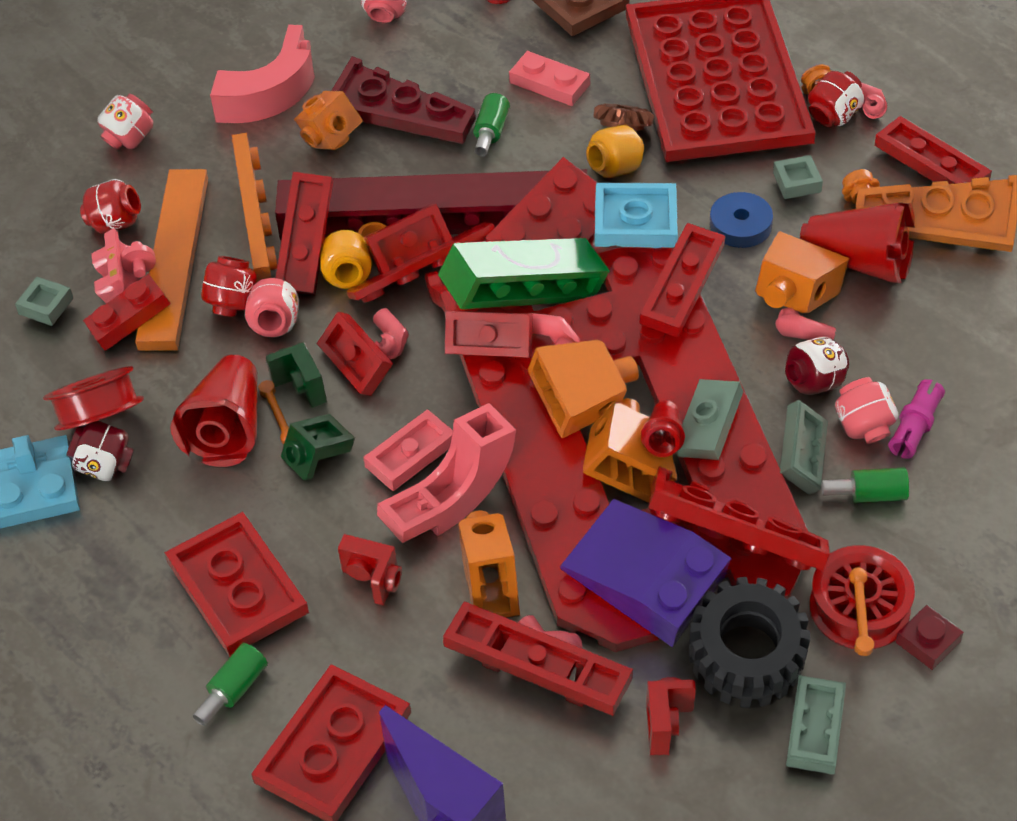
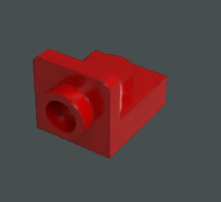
(371, 561)
(663, 703)

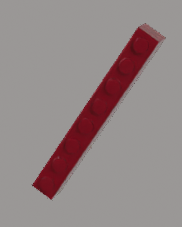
(461, 198)

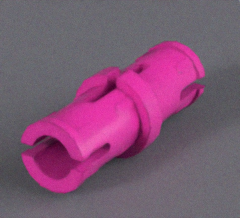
(916, 419)

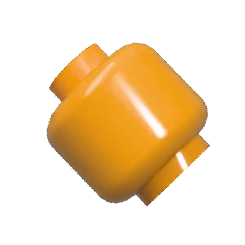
(615, 151)
(345, 259)

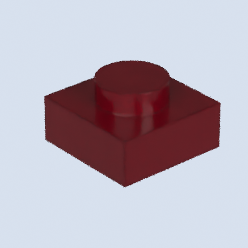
(929, 637)

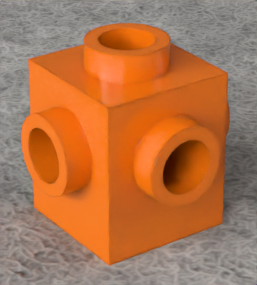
(327, 120)

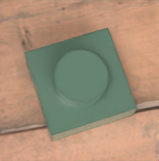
(797, 177)
(44, 301)

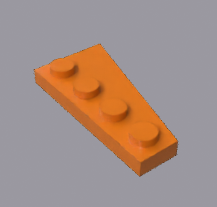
(253, 194)
(958, 214)

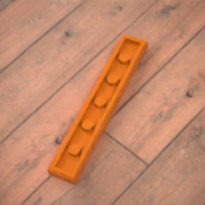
(174, 256)

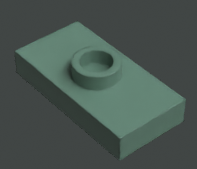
(710, 418)
(803, 447)
(816, 724)

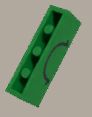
(522, 272)

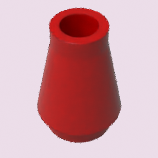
(663, 430)

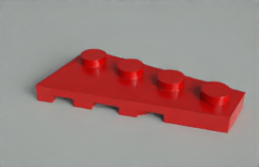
(736, 520)

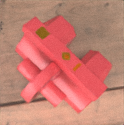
(120, 265)

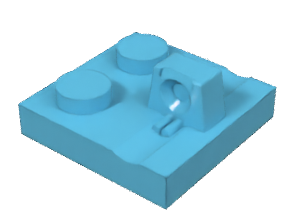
(636, 215)
(36, 481)

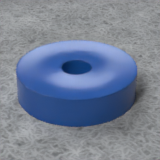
(742, 219)

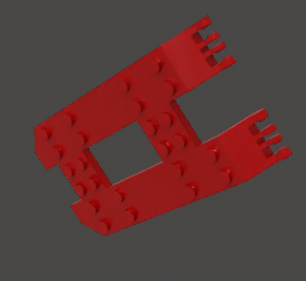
(546, 471)

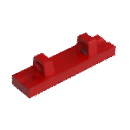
(538, 658)

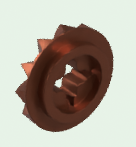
(617, 114)

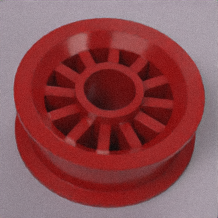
(93, 398)
(887, 590)

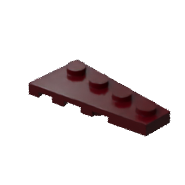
(403, 105)

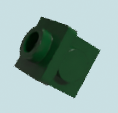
(297, 366)
(314, 440)

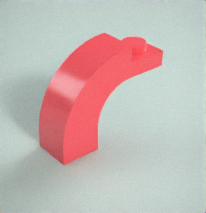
(266, 90)
(463, 479)

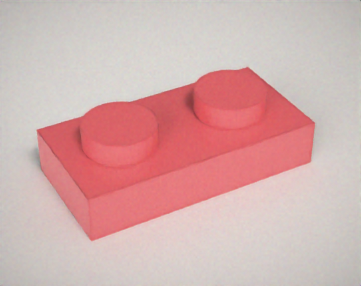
(549, 78)
(409, 450)

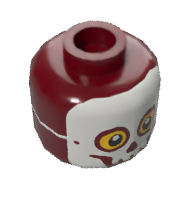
(816, 365)
(100, 450)

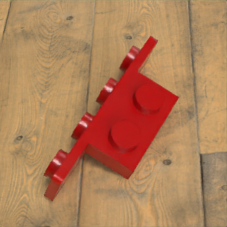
(409, 246)

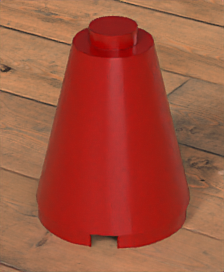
(870, 237)
(220, 414)

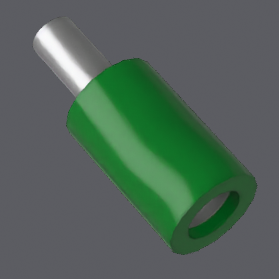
(490, 121)
(871, 485)
(231, 681)

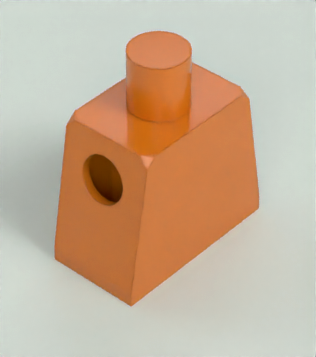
(799, 274)
(579, 382)
(618, 454)
(484, 545)

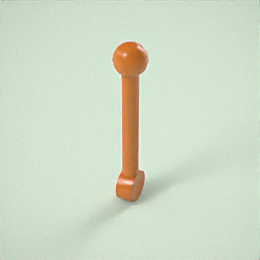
(267, 390)
(864, 644)

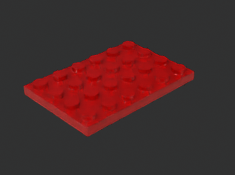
(718, 77)

